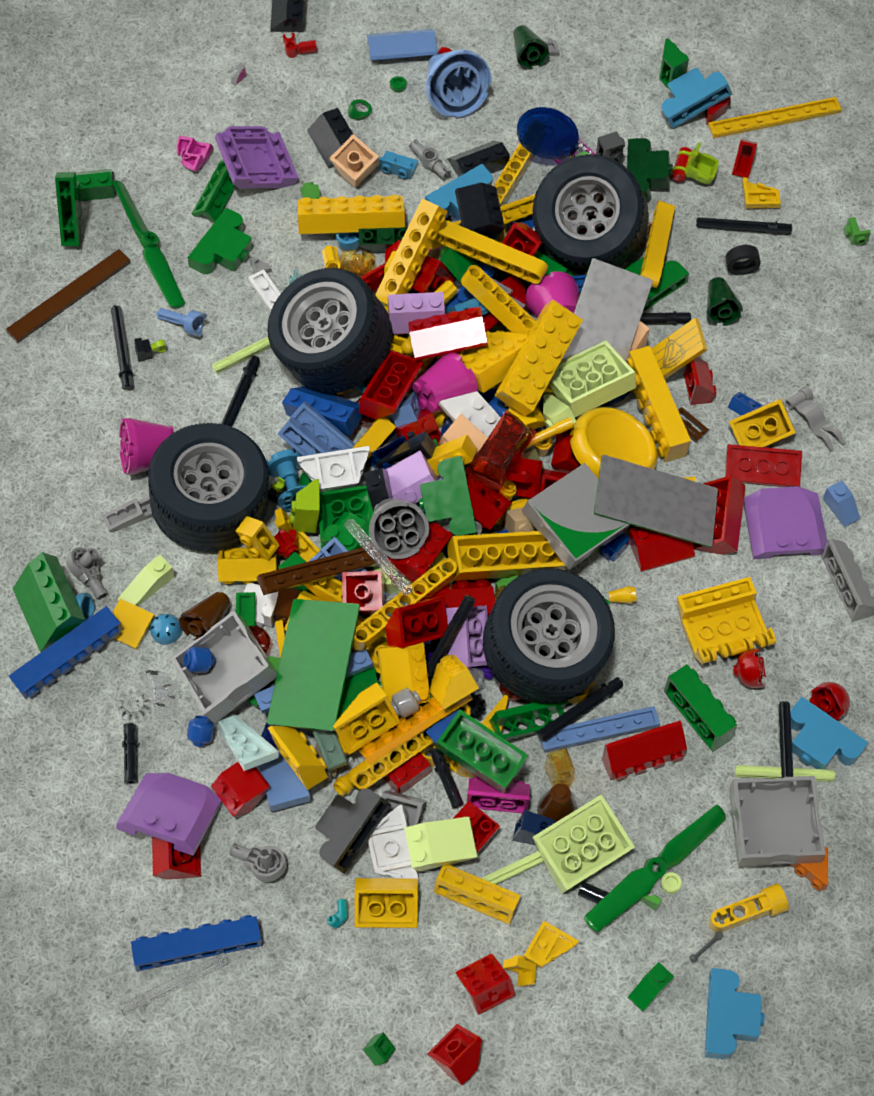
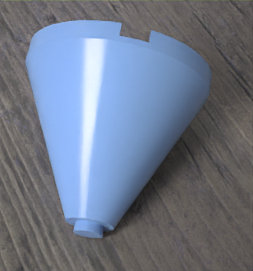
(457, 82)

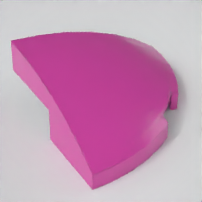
(193, 153)

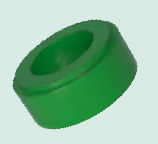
(398, 84)

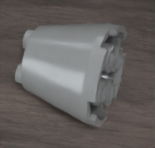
(400, 536)

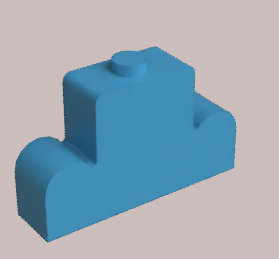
(694, 95)
(445, 195)
(822, 737)
(730, 1015)

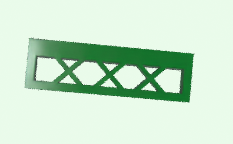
(215, 194)
(523, 713)

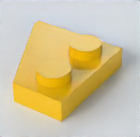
(760, 195)
(548, 945)

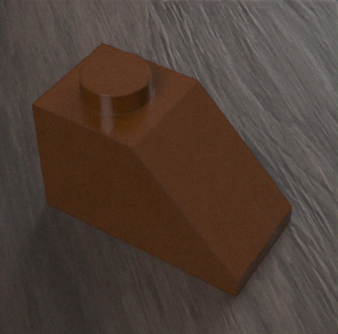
(284, 604)

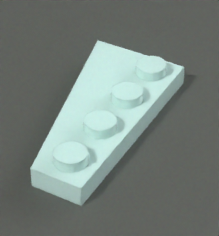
(246, 743)

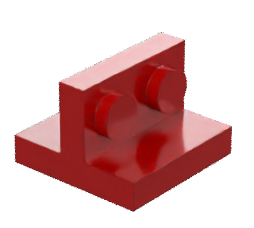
(526, 477)

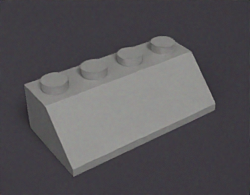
(848, 580)

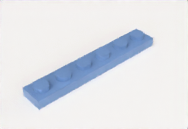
(358, 662)
(602, 729)

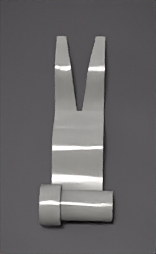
(813, 414)

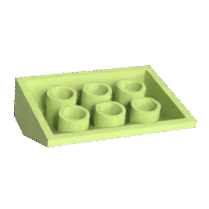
(592, 378)
(582, 843)

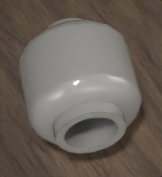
(405, 702)

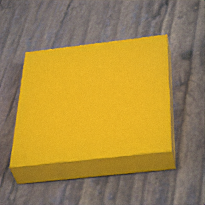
(134, 622)

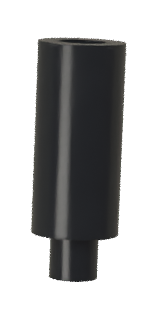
(591, 892)

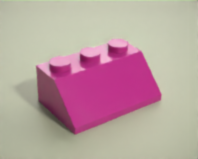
(489, 798)

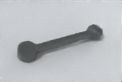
(717, 936)

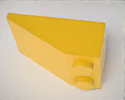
(763, 425)
(366, 719)

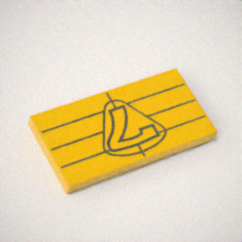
(680, 348)

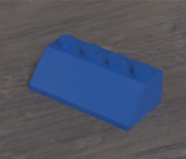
(338, 411)

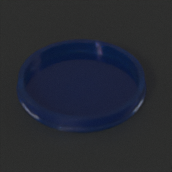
(547, 133)

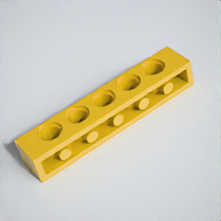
(416, 242)

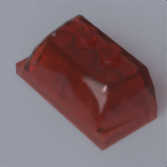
(501, 451)

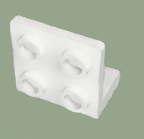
(264, 605)

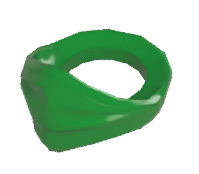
(353, 113)

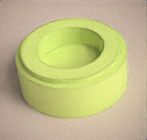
(671, 883)

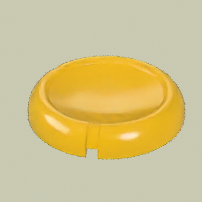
(612, 434)

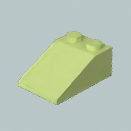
(440, 843)

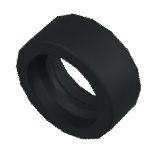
(743, 252)

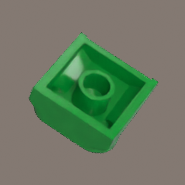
(342, 534)

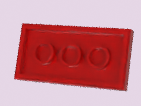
(764, 465)

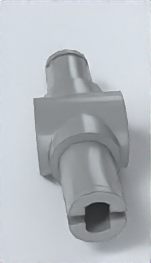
(429, 159)

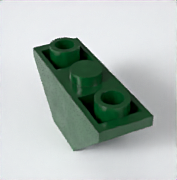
(380, 239)

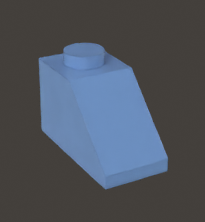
(407, 411)
(842, 503)

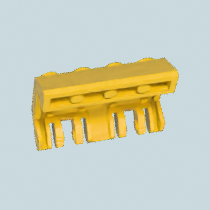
(723, 620)

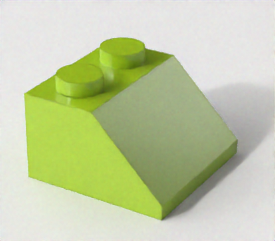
(306, 508)

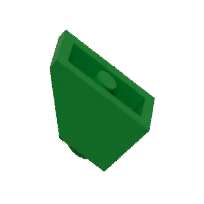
(651, 987)

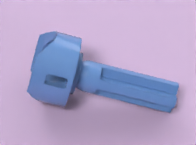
(192, 322)

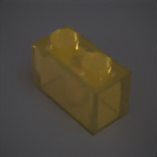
(559, 767)

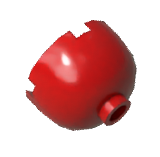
(750, 668)
(830, 697)

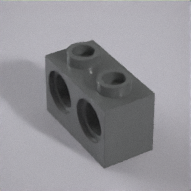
(611, 146)

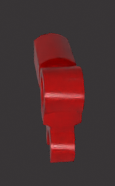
(292, 49)

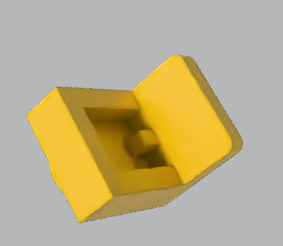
(282, 520)
(525, 969)

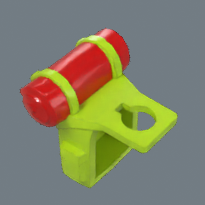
(694, 165)

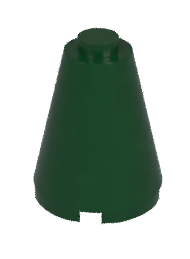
(529, 48)
(722, 303)

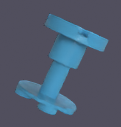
(285, 465)

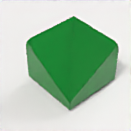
(379, 1049)

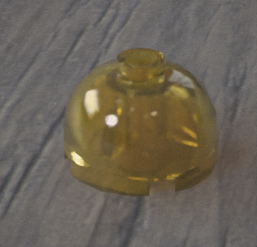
(357, 263)

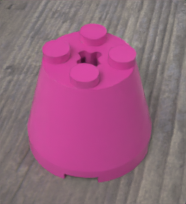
(557, 287)
(444, 381)
(139, 443)

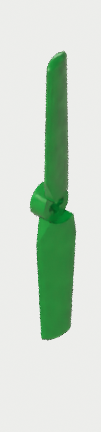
(152, 254)
(641, 881)

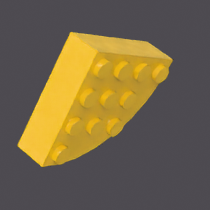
(492, 361)

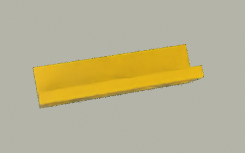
(477, 892)

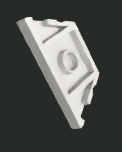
(474, 408)
(335, 468)
(390, 846)

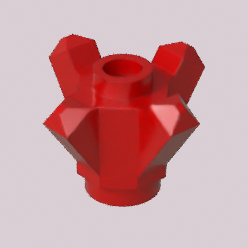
(287, 543)

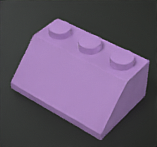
(409, 307)
(408, 475)
(469, 639)

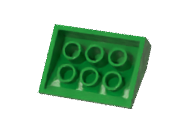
(336, 502)
(47, 600)

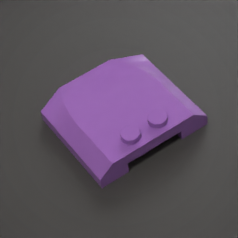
(256, 157)
(784, 522)
(171, 810)

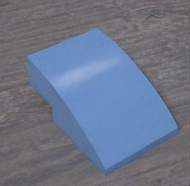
(285, 786)

